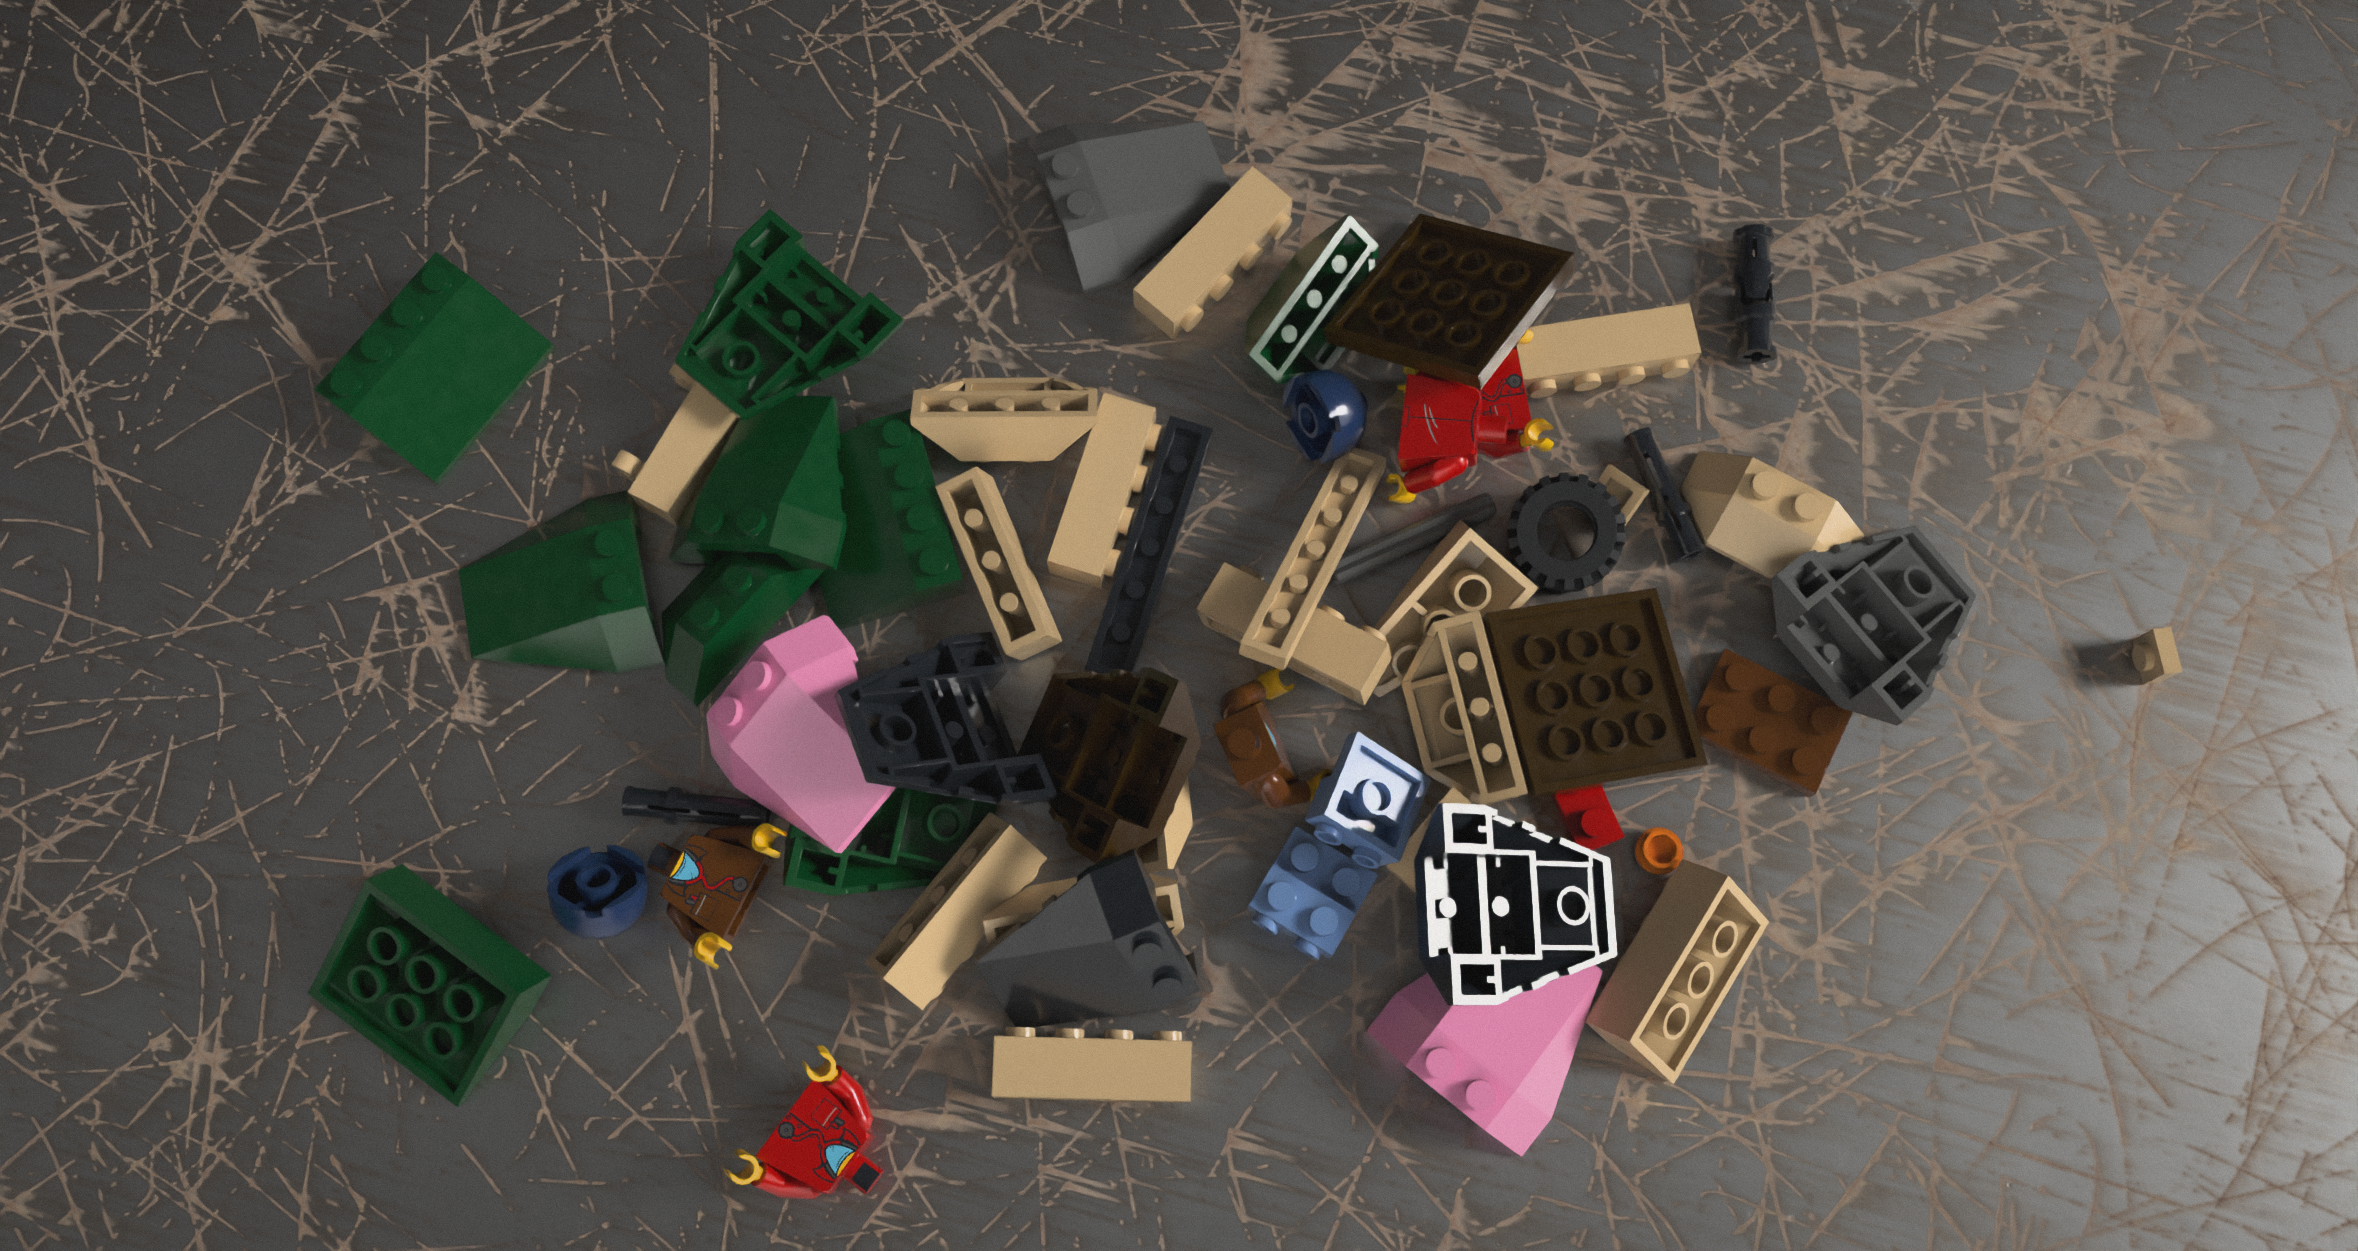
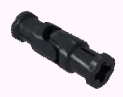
(1753, 298)

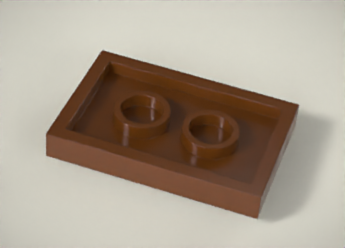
(1769, 722)

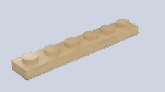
(1312, 558)

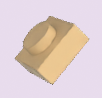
(1626, 490)
(2156, 655)

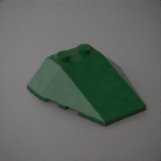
(779, 323)
(771, 490)
(566, 594)
(896, 848)

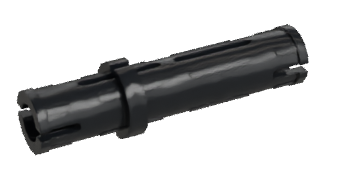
(1685, 542)
(691, 807)

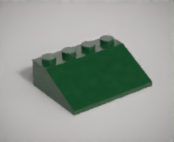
(435, 368)
(896, 532)
(427, 982)

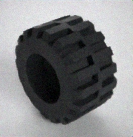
(1566, 492)

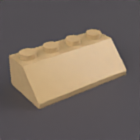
(1678, 969)

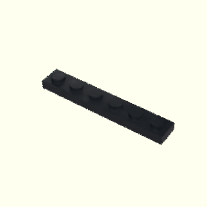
(1150, 547)

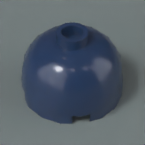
(1326, 414)
(597, 891)

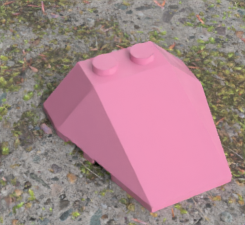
(786, 739)
(1492, 1061)

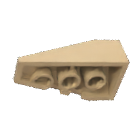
(1453, 580)

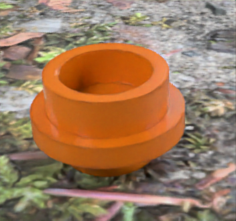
(1658, 851)

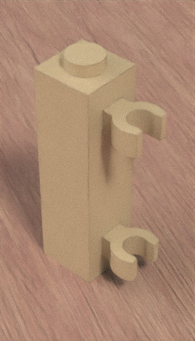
(681, 454)

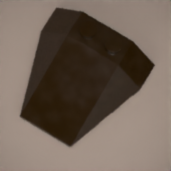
(1114, 754)

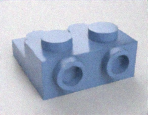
(1368, 802)
(1311, 894)

